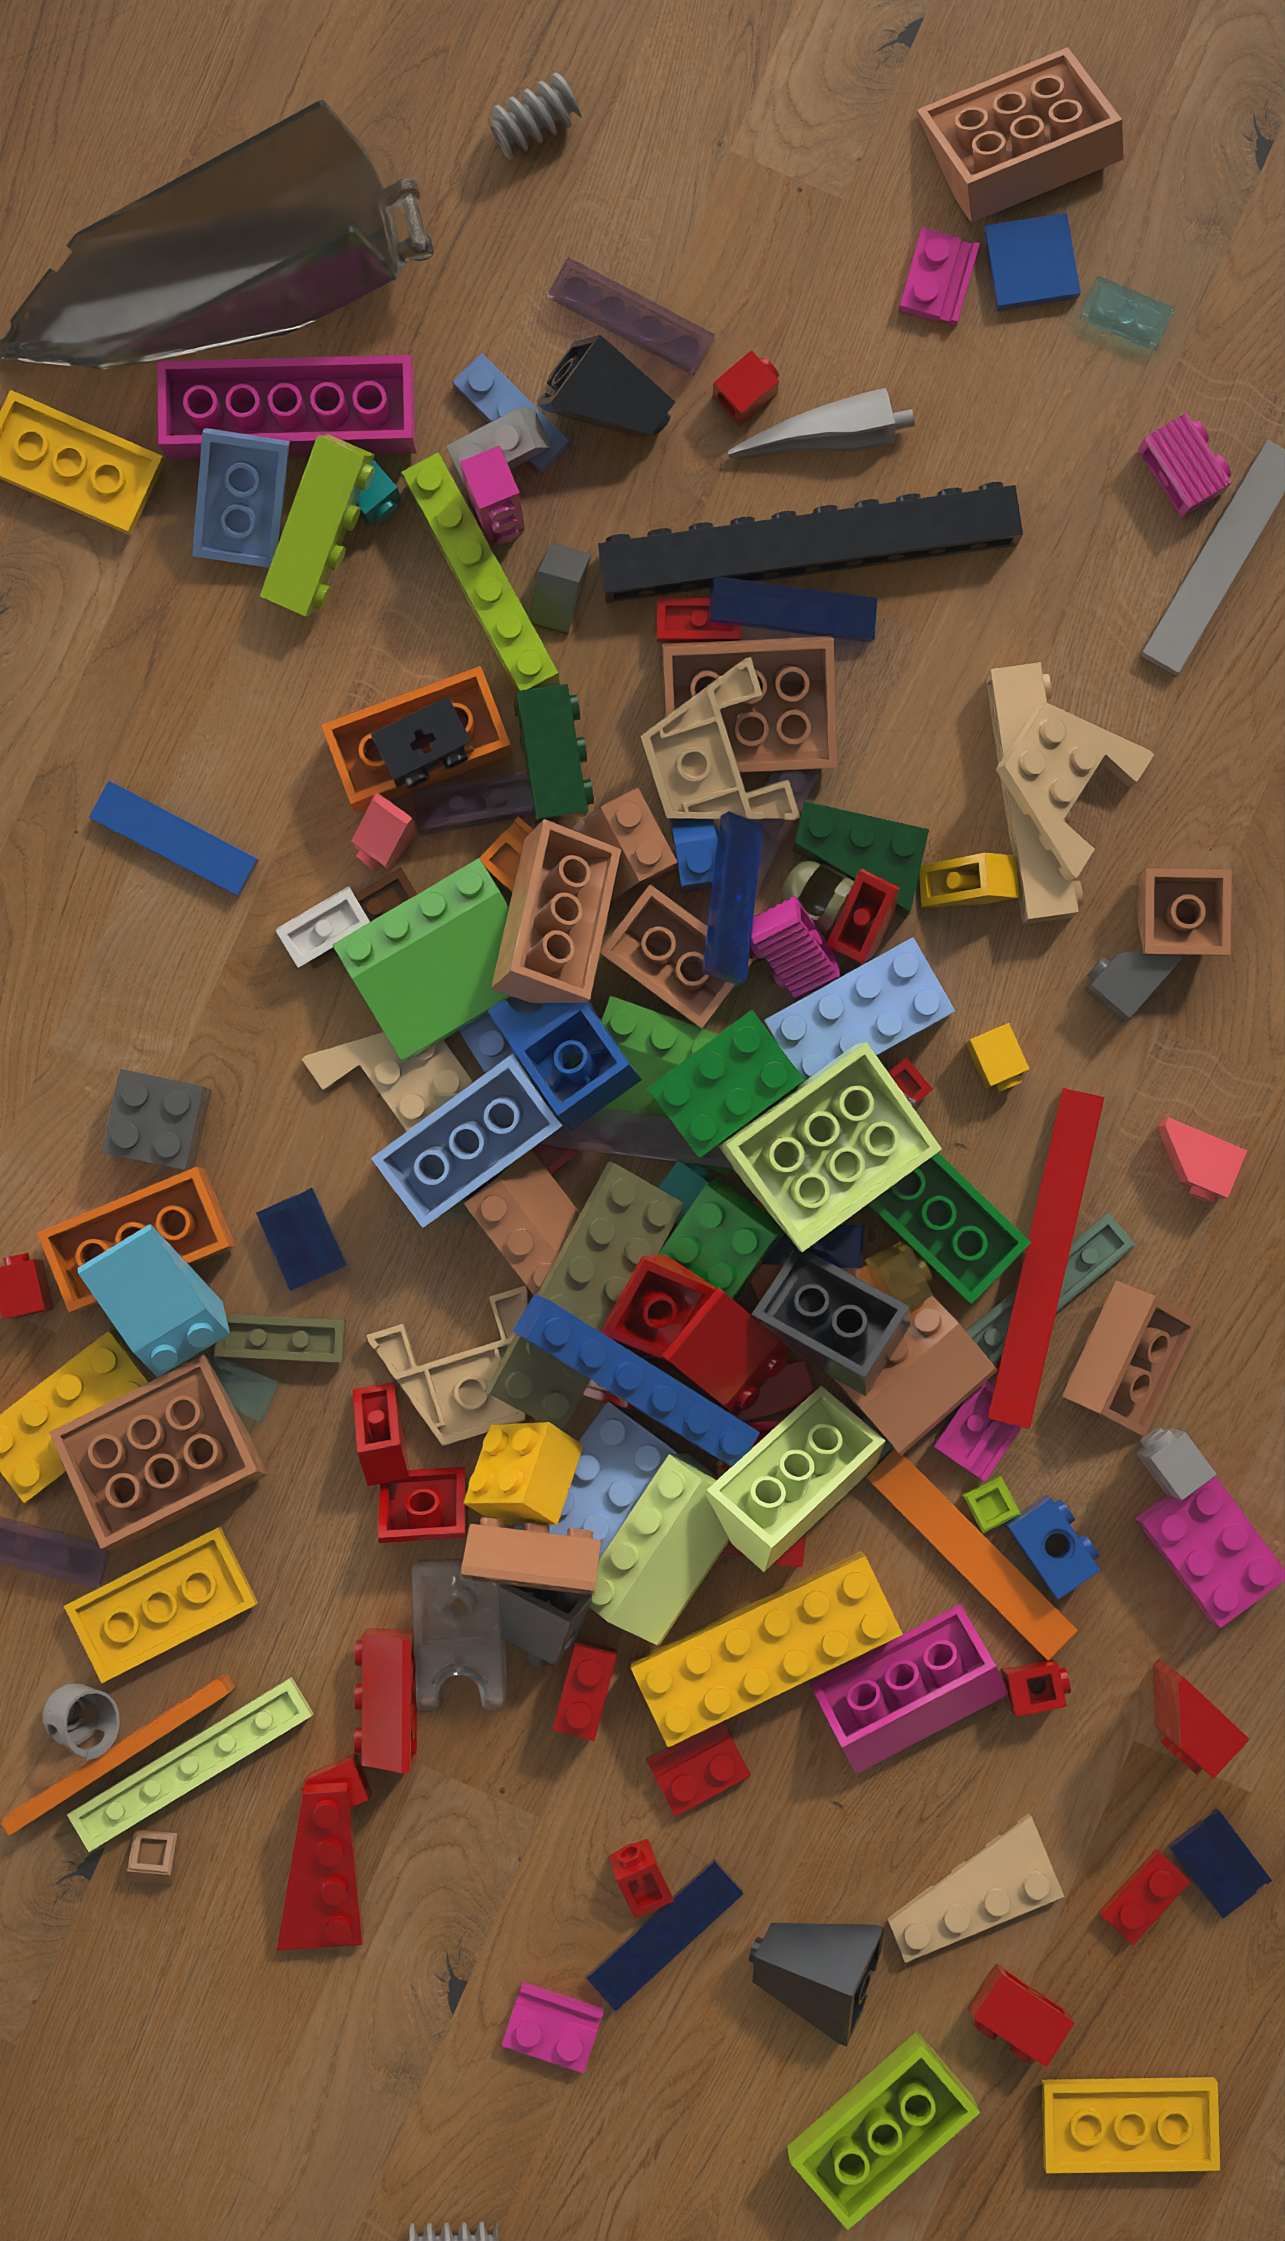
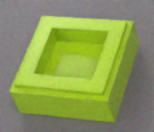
(991, 1504)

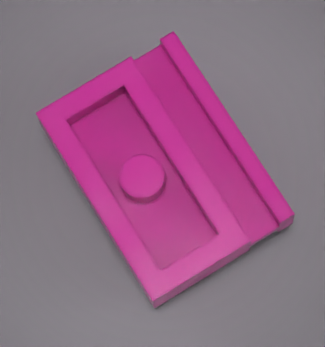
(938, 277)
(973, 1438)
(552, 2027)

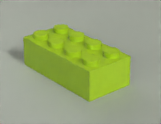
(882, 2130)

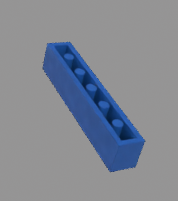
(635, 1380)

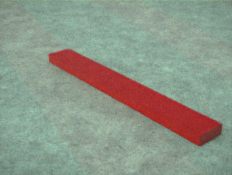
(1045, 1258)

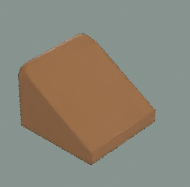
(152, 1857)

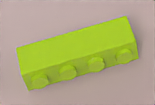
(318, 525)

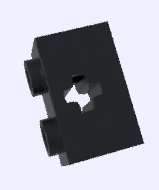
(436, 724)

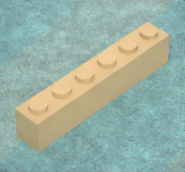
(1042, 889)

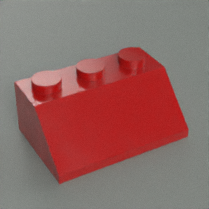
(386, 1699)
(1192, 1724)

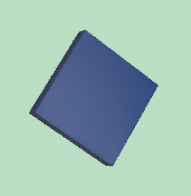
(1031, 261)

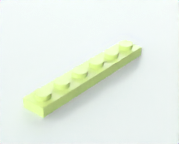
(190, 1764)

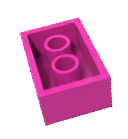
(1212, 1550)

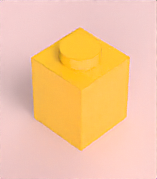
(998, 1058)

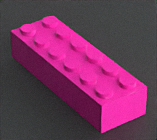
(289, 399)

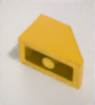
(969, 880)

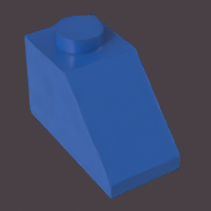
(695, 852)

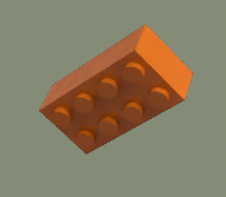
(361, 763)
(178, 1208)

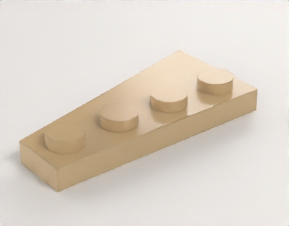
(988, 1889)

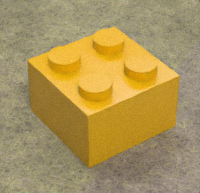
(523, 1473)

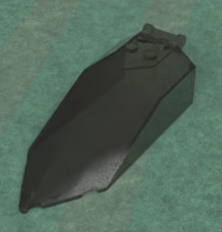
(226, 253)

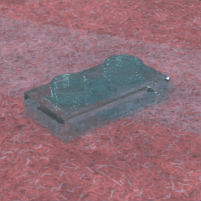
(1126, 313)

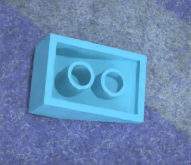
(155, 1300)

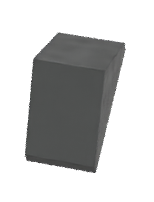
(558, 587)

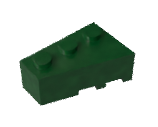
(553, 753)
(860, 841)

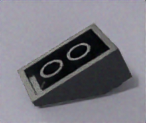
(833, 1319)

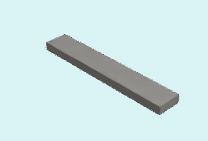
(1219, 561)

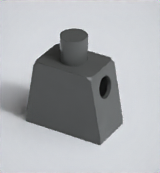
(542, 1621)

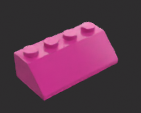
(909, 1688)

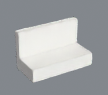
(322, 926)

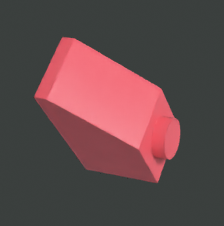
(383, 834)
(1201, 1160)

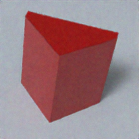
(656, 1304)
(424, 1506)

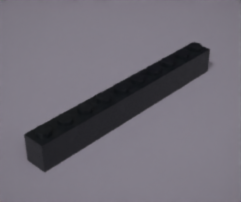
(810, 542)

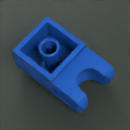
(553, 1043)

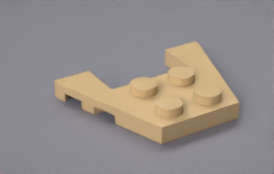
(696, 761)
(1051, 768)
(404, 1086)
(453, 1389)

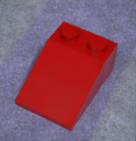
(727, 1352)

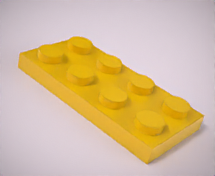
(75, 463)
(81, 1385)
(161, 1604)
(1130, 2125)

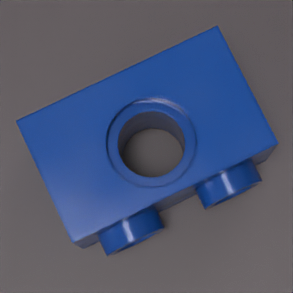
(1073, 1564)

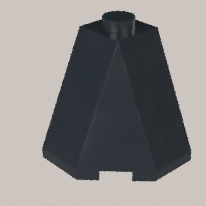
(606, 390)
(819, 1971)

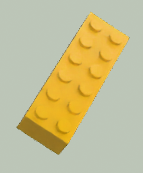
(765, 1648)

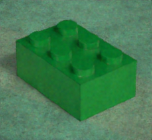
(725, 1083)
(723, 1238)

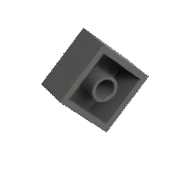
(156, 1120)

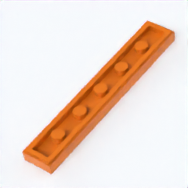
(971, 1553)
(117, 1754)

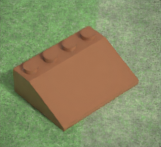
(1022, 134)
(792, 719)
(157, 1454)

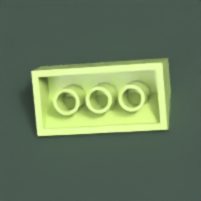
(793, 1477)
(660, 1551)

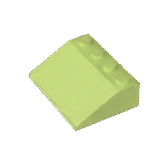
(830, 1146)

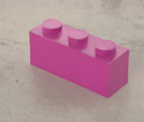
(493, 495)

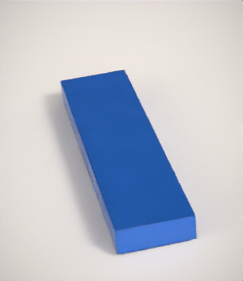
(173, 838)

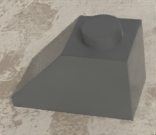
(1128, 980)

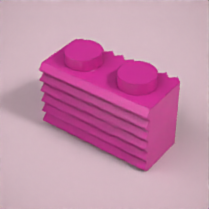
(1185, 464)
(794, 948)

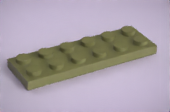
(612, 1233)

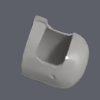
(60, 1725)

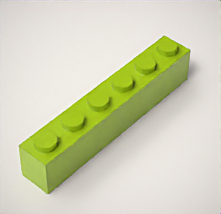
(479, 575)

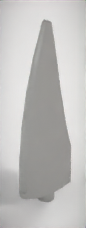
(842, 425)

